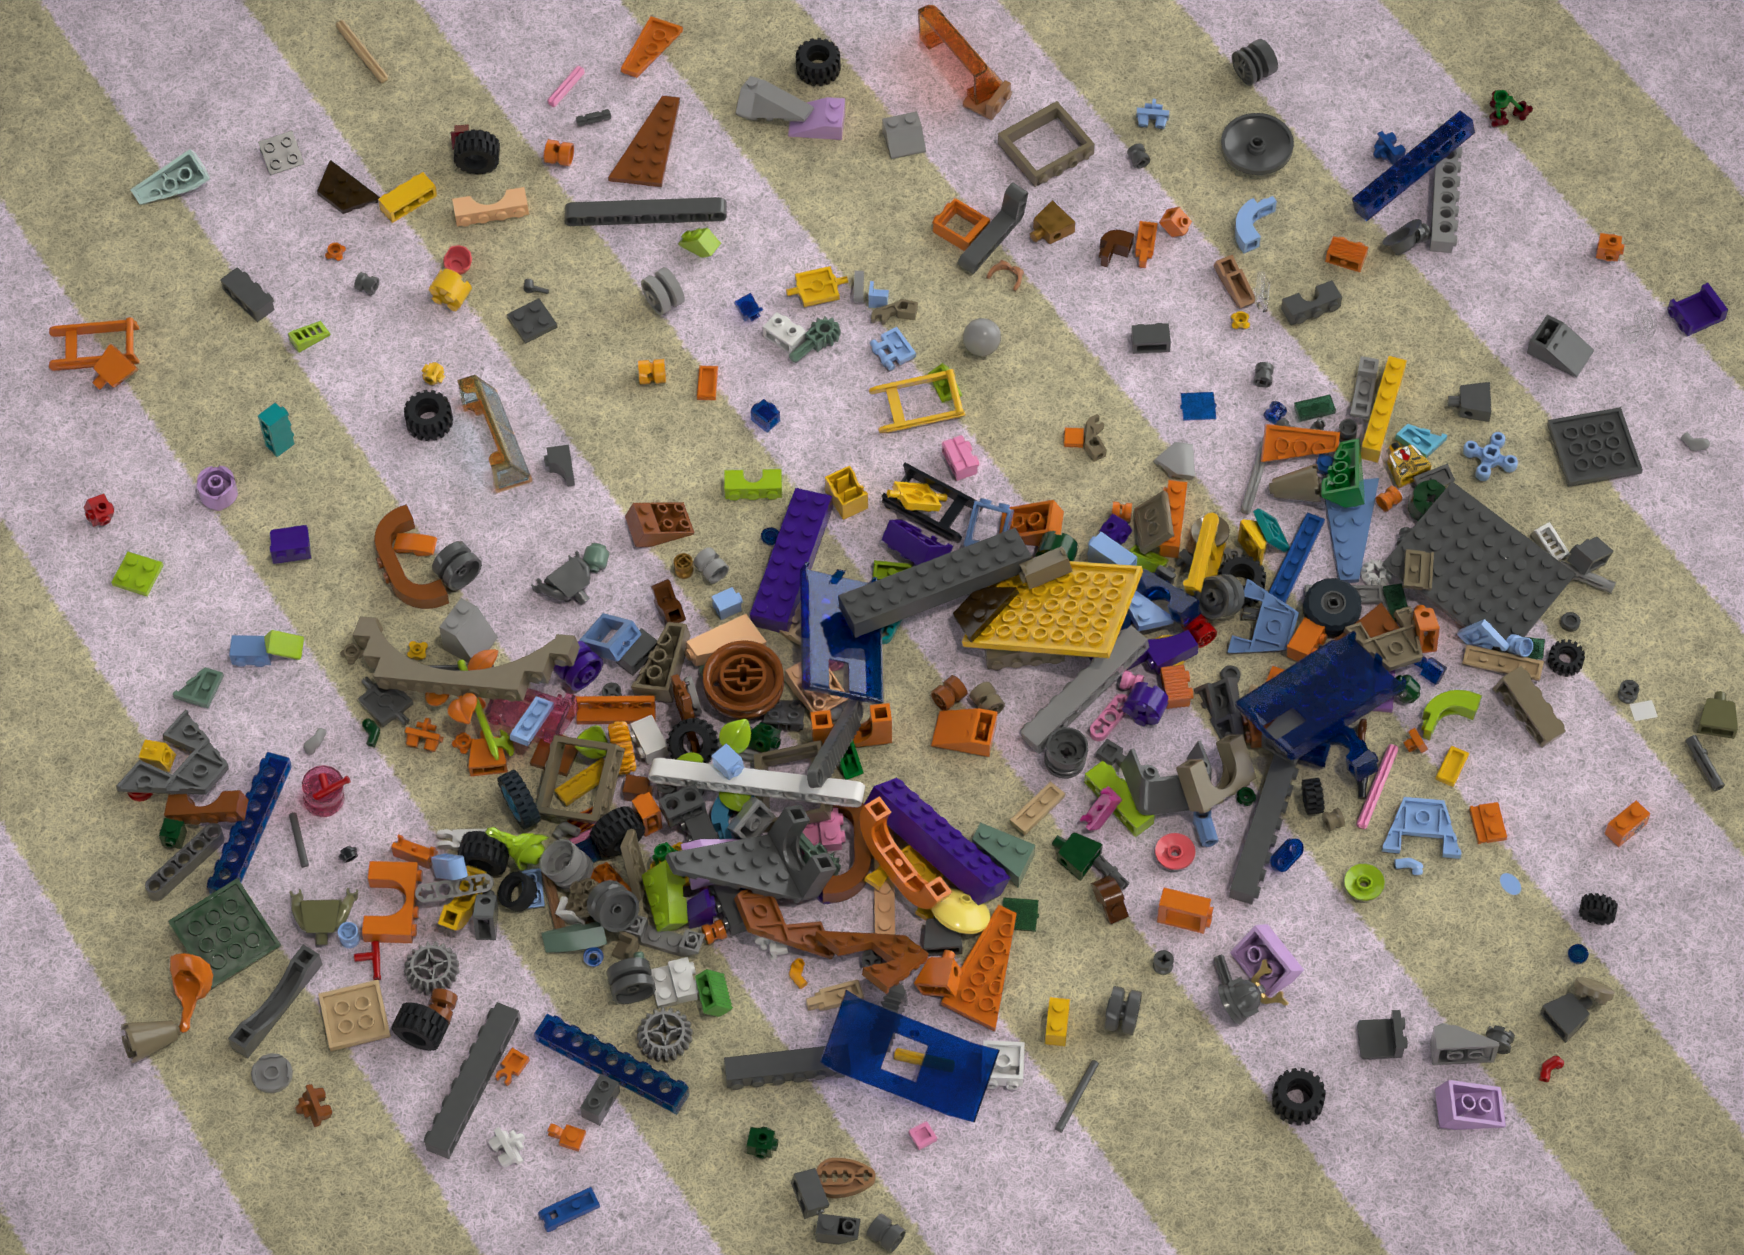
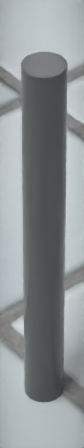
(1076, 1096)

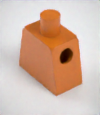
(113, 368)
(1426, 622)
(482, 761)
(939, 976)

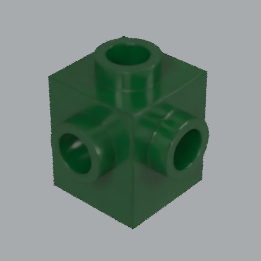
(765, 738)
(761, 1142)

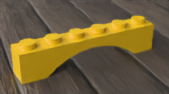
(1383, 409)

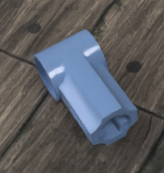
(1205, 829)

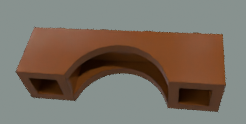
(228, 807)

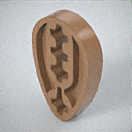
(845, 1166)

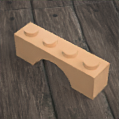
(511, 205)

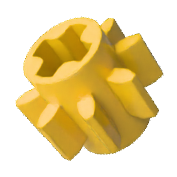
(433, 373)

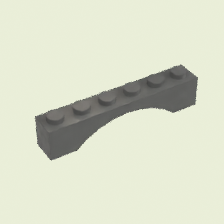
(256, 1027)

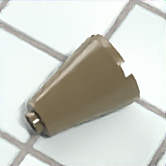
(1298, 485)
(148, 1037)

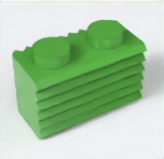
(713, 993)

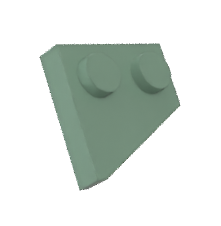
(201, 688)

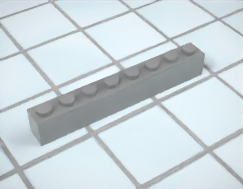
(1084, 689)

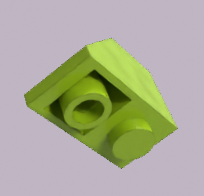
(700, 242)

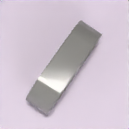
(858, 286)

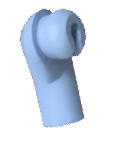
(1415, 865)

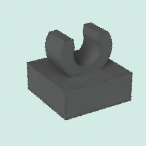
(1187, 557)
(1166, 573)

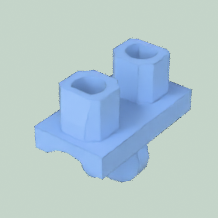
(1152, 111)

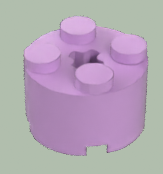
(217, 487)

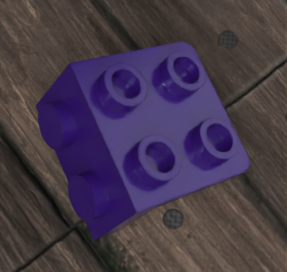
(290, 544)

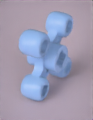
(1490, 456)

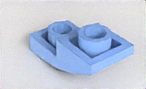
(536, 875)

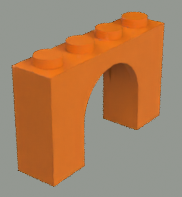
(874, 731)
(398, 926)

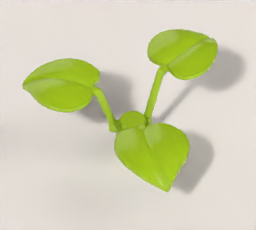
(737, 736)

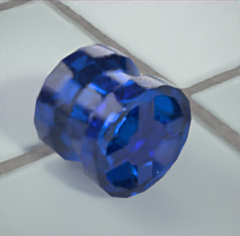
(1275, 412)

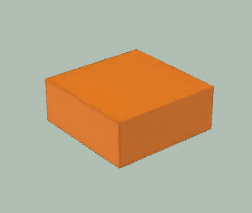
(1073, 437)

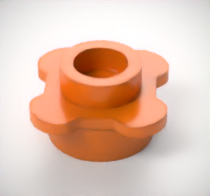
(335, 247)
(457, 743)

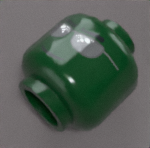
(1411, 691)

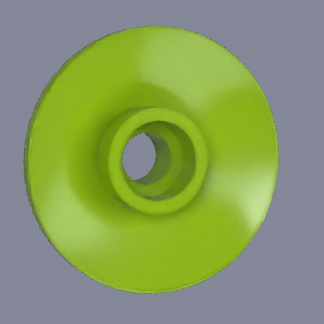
(1364, 874)

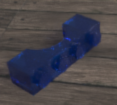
(1181, 605)
(1360, 759)

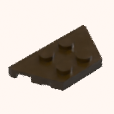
(344, 190)
(982, 608)

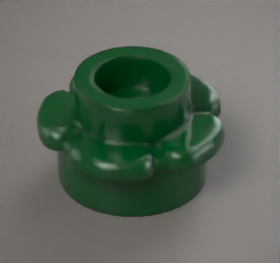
(1246, 791)

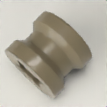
(1333, 819)

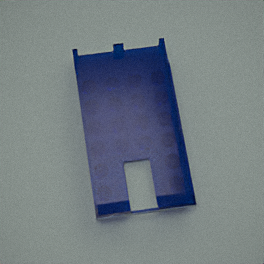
(828, 637)
(1327, 689)

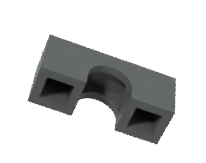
(1299, 310)

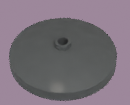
(1257, 144)

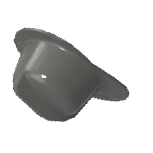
(1403, 238)

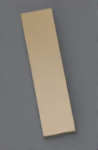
(1501, 661)

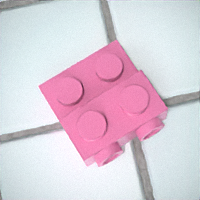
(827, 832)

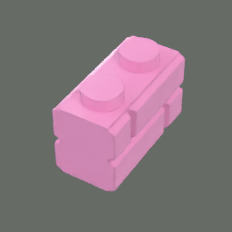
(959, 457)

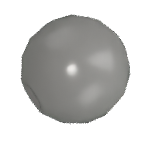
(982, 337)

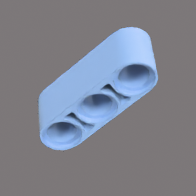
(449, 866)

